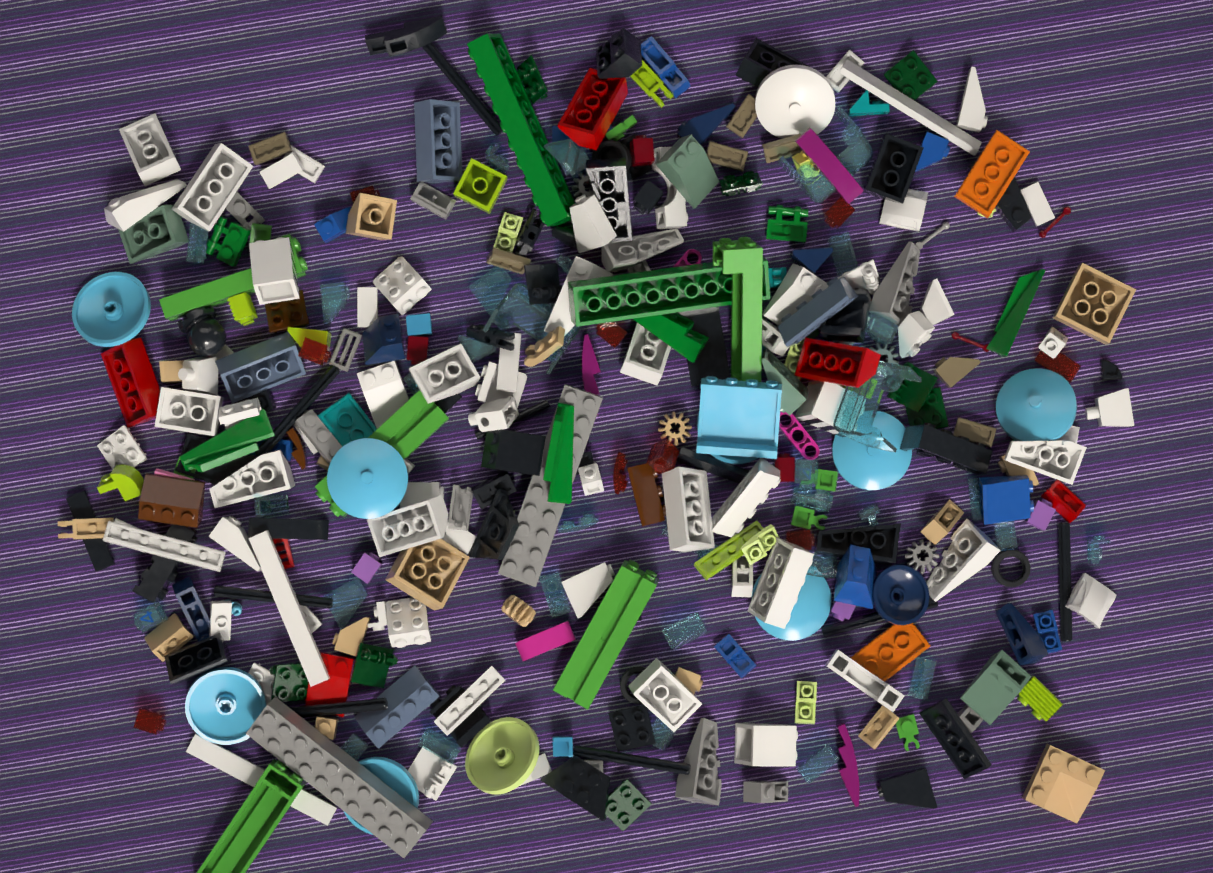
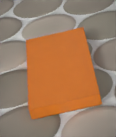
(992, 174)
(891, 650)

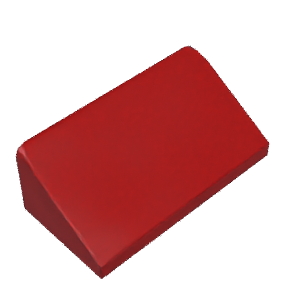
(1064, 501)

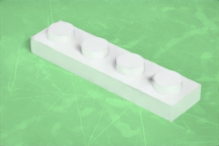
(469, 700)

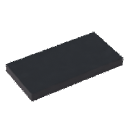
(713, 357)
(215, 474)
(955, 738)

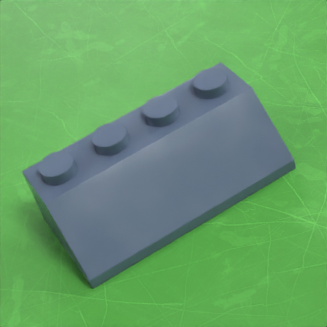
(438, 141)
(817, 311)
(260, 367)
(405, 701)

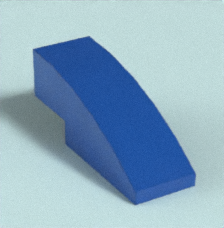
(664, 67)

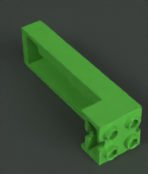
(745, 263)
(219, 290)
(403, 431)
(606, 633)
(254, 820)

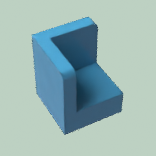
(419, 324)
(562, 746)

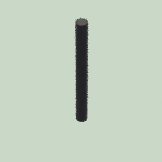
(522, 414)

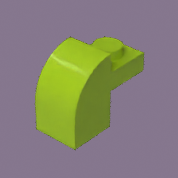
(124, 478)

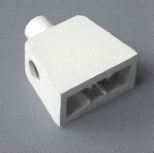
(200, 375)
(1112, 410)
(495, 415)

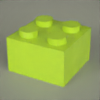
(480, 186)

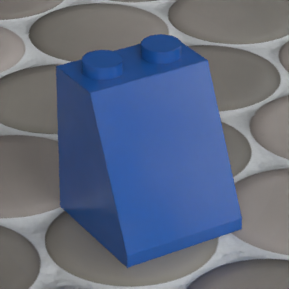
(1005, 498)
(855, 577)

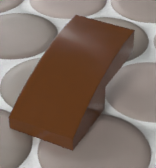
(299, 454)

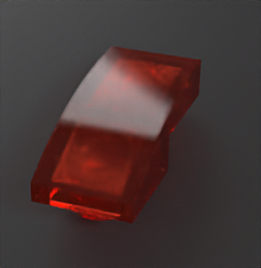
(1060, 364)
(619, 479)

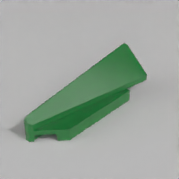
(1014, 312)
(676, 332)
(229, 444)
(560, 456)

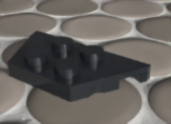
(496, 530)
(582, 785)

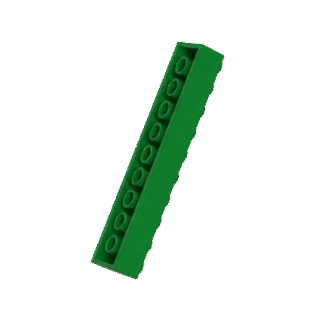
(522, 128)
(653, 293)

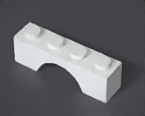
(673, 211)
(864, 680)

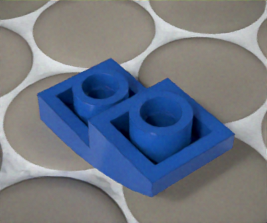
(1047, 629)

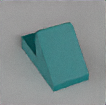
(862, 107)

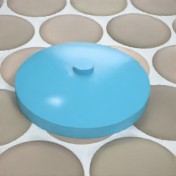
(111, 309)
(1036, 406)
(868, 466)
(367, 478)
(808, 612)
(224, 705)
(395, 777)

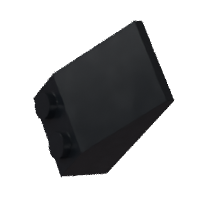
(513, 452)

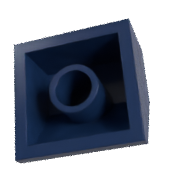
(383, 340)

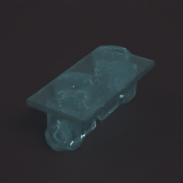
(197, 244)
(821, 501)
(922, 678)
(439, 745)

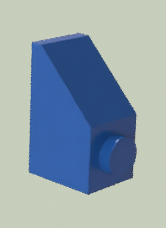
(934, 150)
(333, 225)

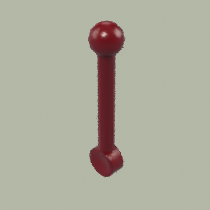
(1066, 211)
(955, 335)

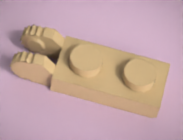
(544, 347)
(85, 528)

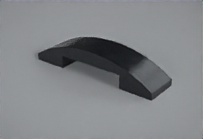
(290, 528)

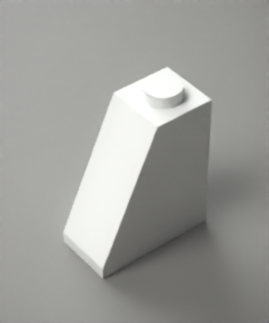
(590, 224)
(587, 587)

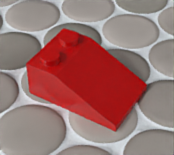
(338, 686)

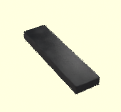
(711, 465)
(96, 548)

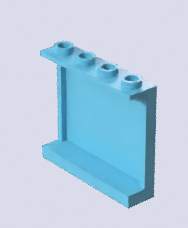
(739, 417)

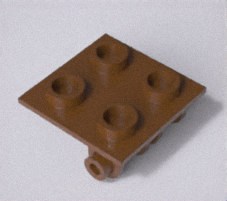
(287, 314)

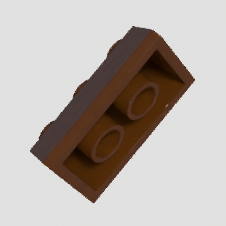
(647, 494)
(172, 500)

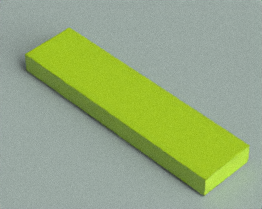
(726, 552)

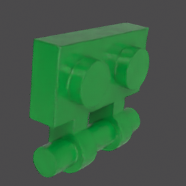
(787, 230)
(233, 242)

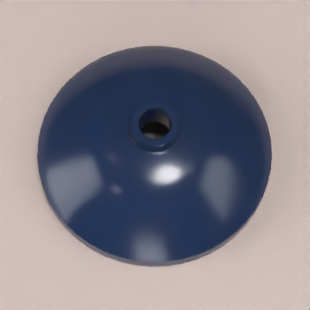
(910, 591)

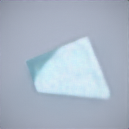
(491, 288)
(346, 601)

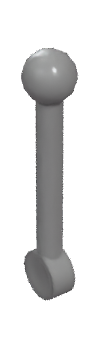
(945, 225)

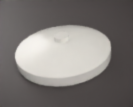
(794, 100)

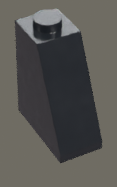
(908, 789)

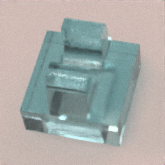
(869, 514)

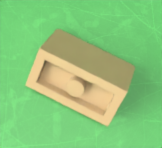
(168, 637)

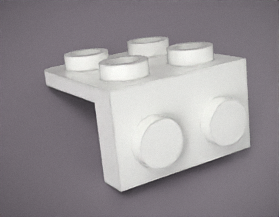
(401, 285)
(487, 391)
(235, 413)
(420, 492)
(407, 622)

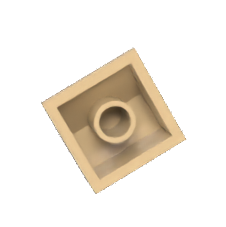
(372, 217)

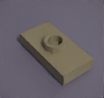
(743, 117)
(784, 147)
(270, 148)
(726, 156)
(507, 260)
(974, 431)

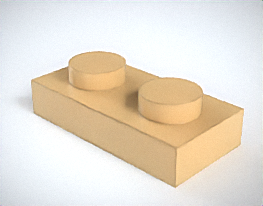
(878, 727)

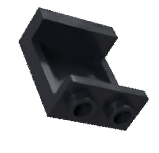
(849, 322)
(470, 726)

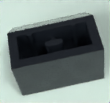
(619, 56)

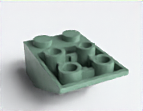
(995, 686)

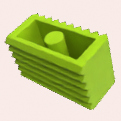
(242, 308)
(1039, 699)

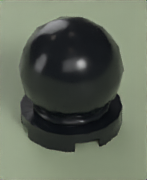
(204, 333)

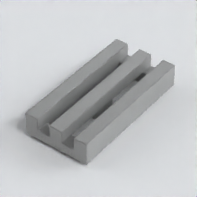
(353, 351)

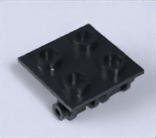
(542, 283)
(632, 728)

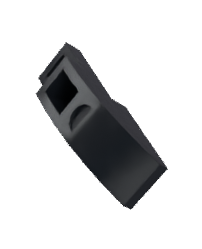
(411, 37)

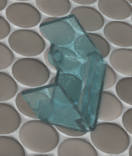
(852, 158)
(529, 318)
(861, 404)

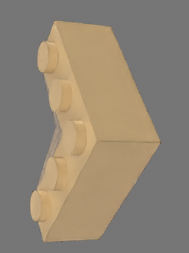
(1094, 303)
(428, 572)
(1063, 783)

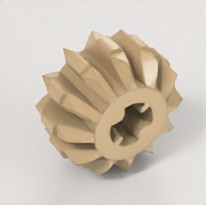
(681, 430)
(518, 610)

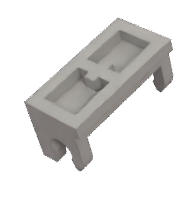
(433, 200)
(460, 508)

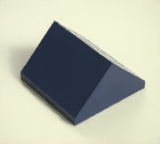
(811, 258)

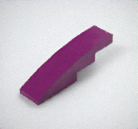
(829, 165)
(589, 367)
(849, 772)

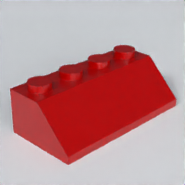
(593, 109)
(836, 363)
(133, 381)

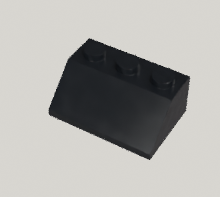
(761, 61)
(893, 169)
(197, 659)

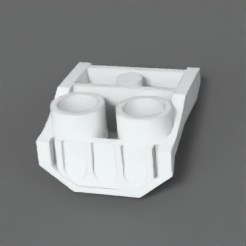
(905, 215)
(1091, 599)

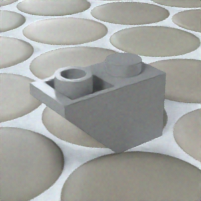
(765, 791)

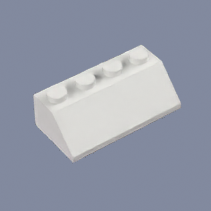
(212, 187)
(745, 498)
(688, 509)
(409, 526)
(780, 583)

